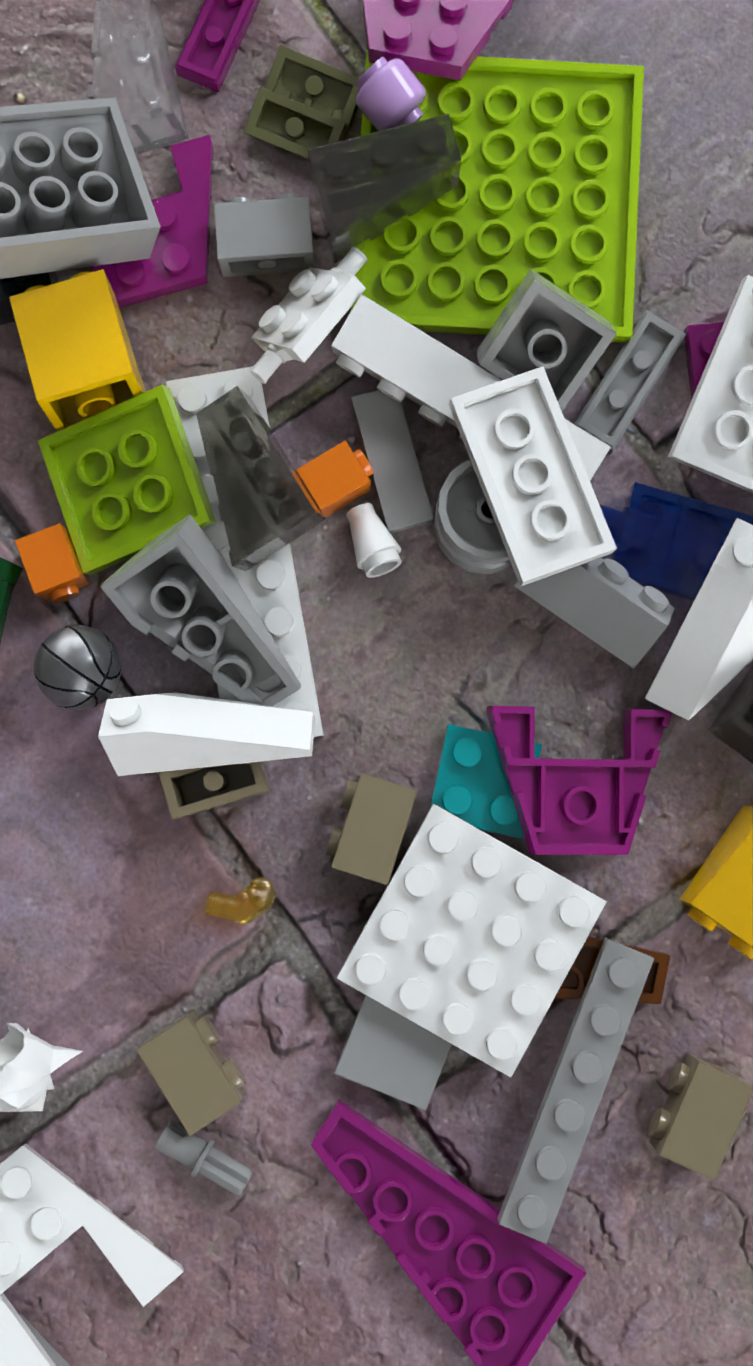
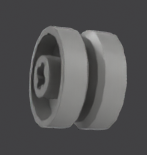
(462, 529)

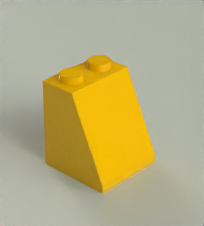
(76, 347)
(724, 885)

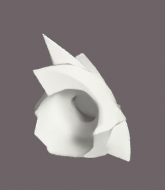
(27, 1069)

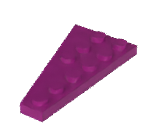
(479, 1277)

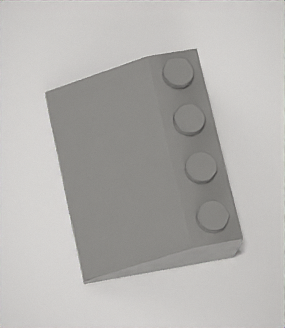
(70, 189)

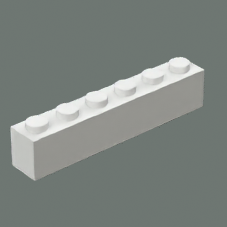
(424, 370)

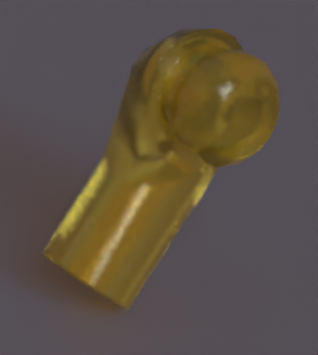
(244, 906)

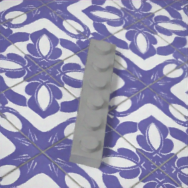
(575, 1090)

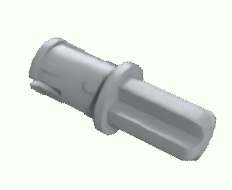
(203, 1158)

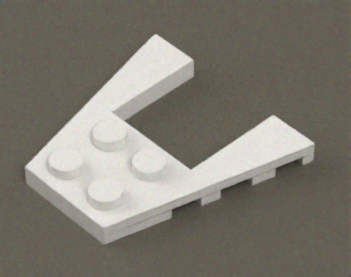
(37, 1215)

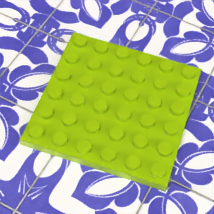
(538, 189)

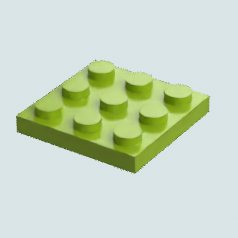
(125, 478)

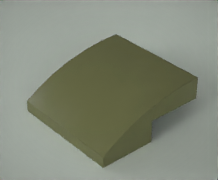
(303, 104)

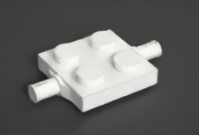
(307, 313)

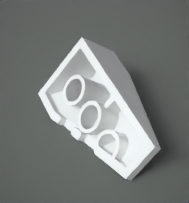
(715, 634)
(199, 732)

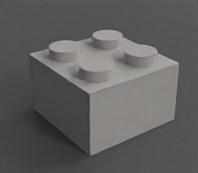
(546, 330)

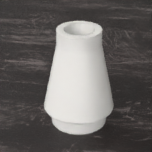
(373, 543)

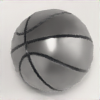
(77, 667)

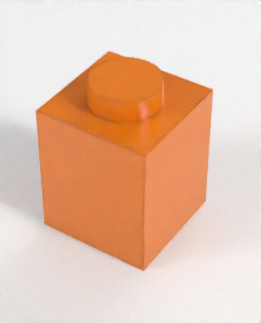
(337, 478)
(52, 564)

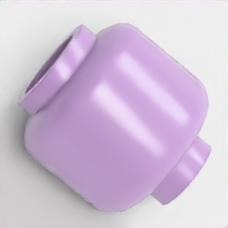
(390, 94)

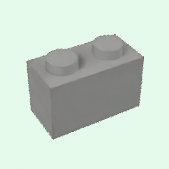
(264, 235)

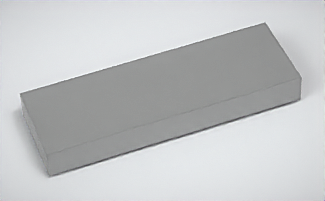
(630, 379)
(393, 461)

